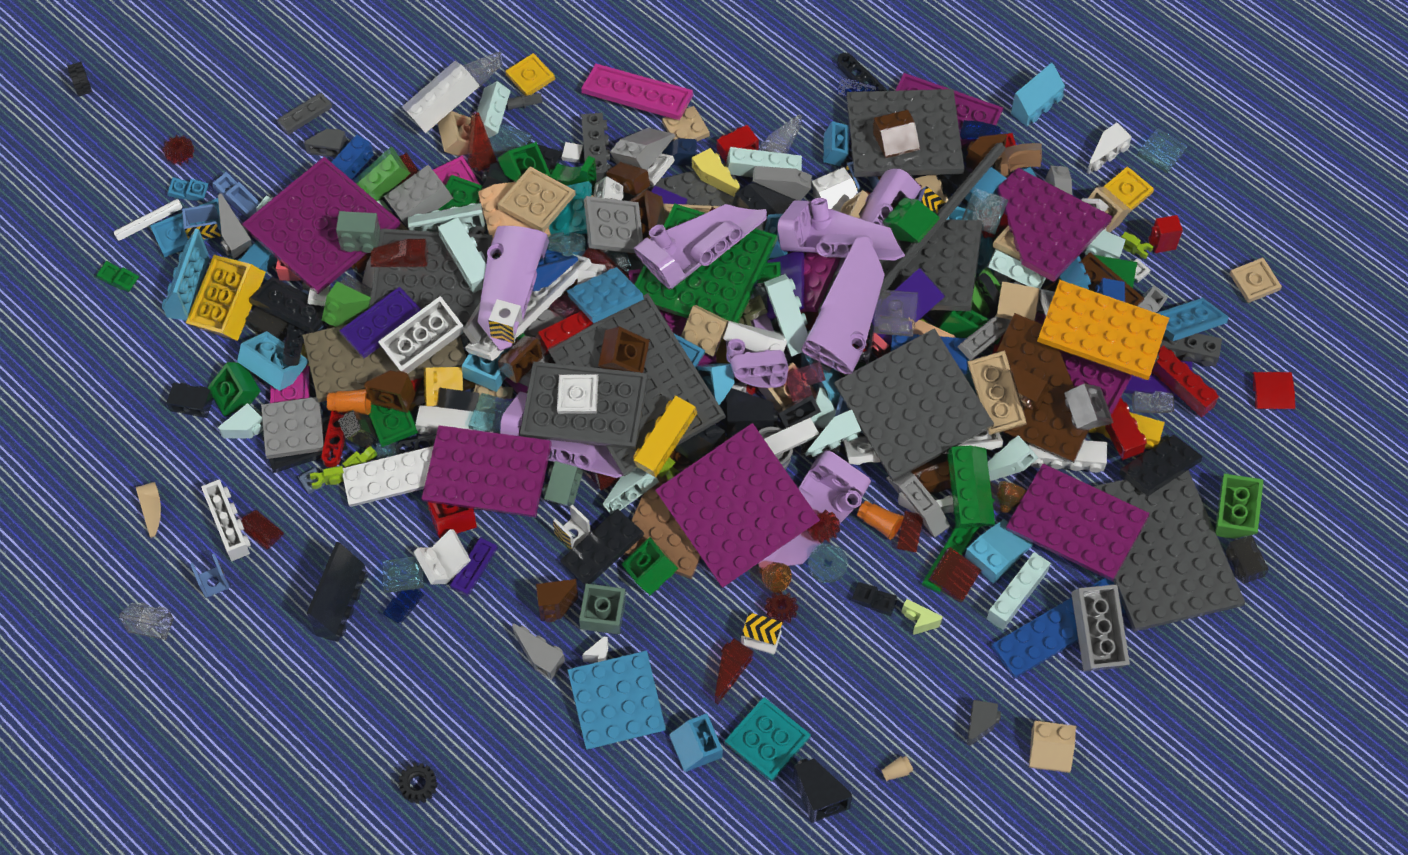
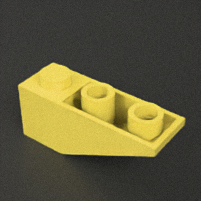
(711, 171)

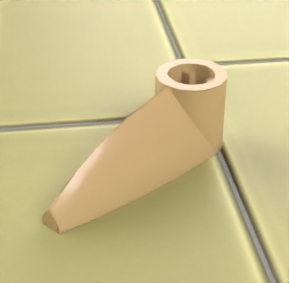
(150, 505)

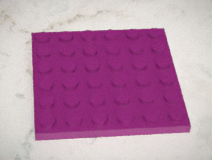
(303, 221)
(737, 505)

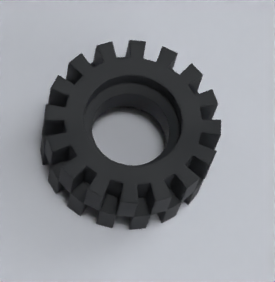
(79, 78)
(424, 793)

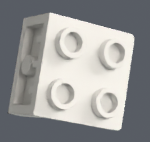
(444, 559)

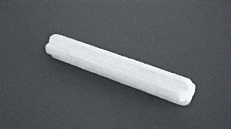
(148, 219)

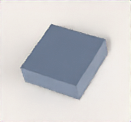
(307, 482)

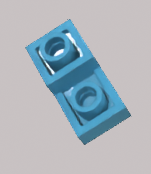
(188, 190)

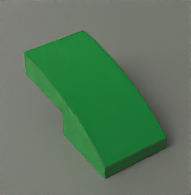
(117, 277)

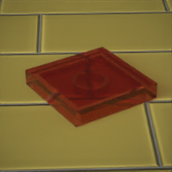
(955, 574)

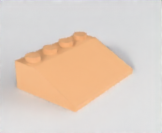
(495, 217)

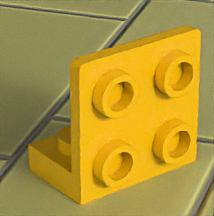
(440, 378)

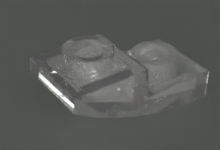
(1153, 403)

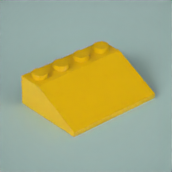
(225, 297)

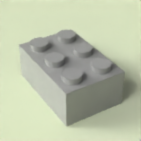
(418, 195)

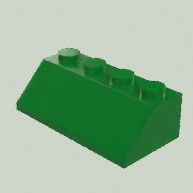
(970, 486)

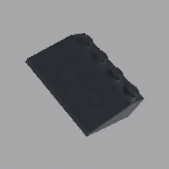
(760, 197)
(336, 594)

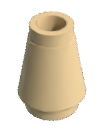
(898, 768)

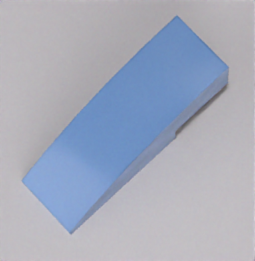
(236, 195)

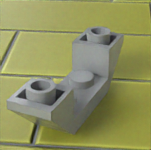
(922, 501)

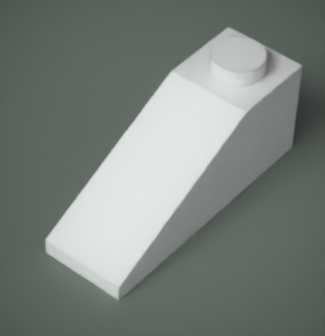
(755, 338)

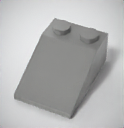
(641, 147)
(233, 234)

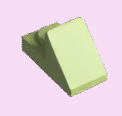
(925, 618)

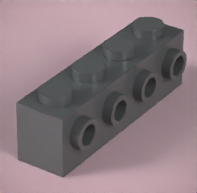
(595, 141)
(1195, 348)

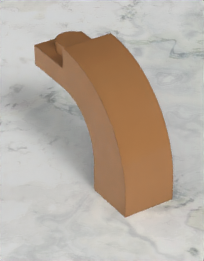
(1018, 157)

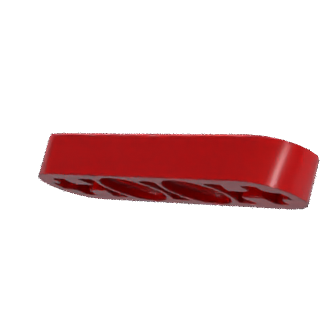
(333, 431)

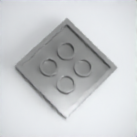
(613, 224)
(292, 427)

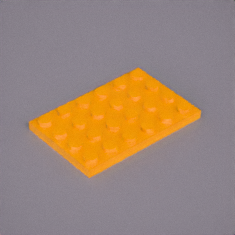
(1103, 329)

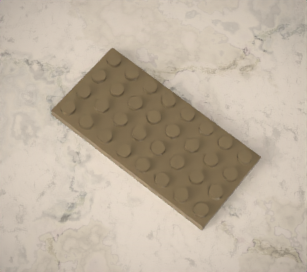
(341, 368)

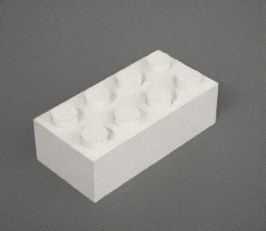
(422, 336)

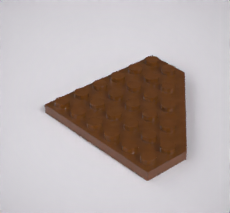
(1051, 424)

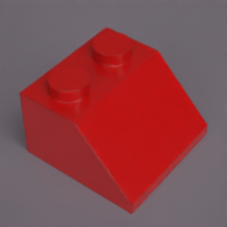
(451, 517)

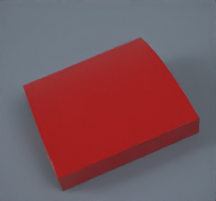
(1274, 390)

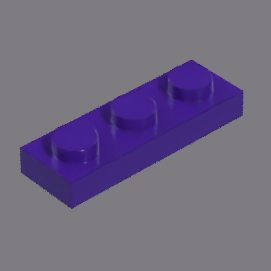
(470, 574)

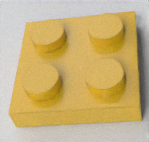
(530, 75)
(1129, 188)

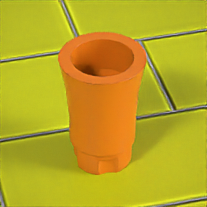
(349, 400)
(880, 519)

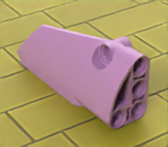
(892, 186)
(820, 230)
(684, 248)
(512, 274)
(847, 310)
(757, 369)
(584, 456)
(824, 487)

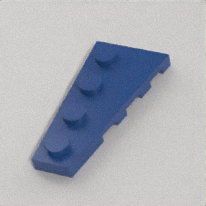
(950, 342)

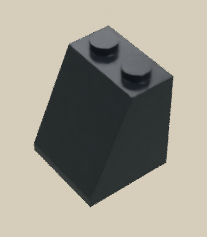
(746, 409)
(820, 790)

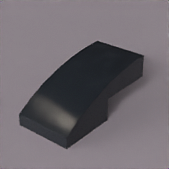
(457, 399)
(873, 599)

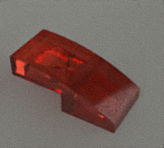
(910, 532)

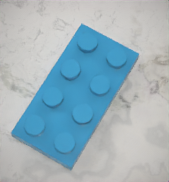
(171, 232)
(1192, 319)

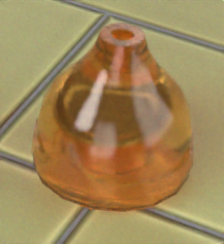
(1009, 495)
(776, 576)

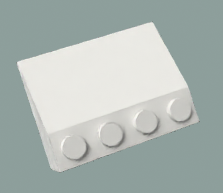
(440, 96)

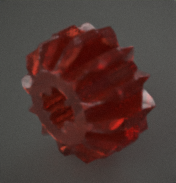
(178, 149)
(825, 528)
(778, 601)

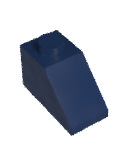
(682, 151)

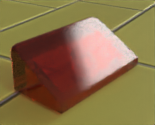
(261, 529)

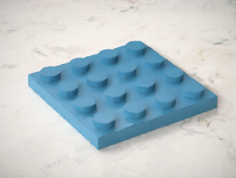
(616, 700)

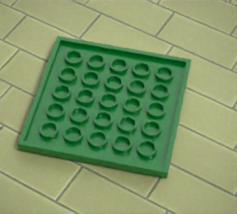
(721, 286)

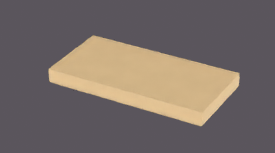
(997, 391)

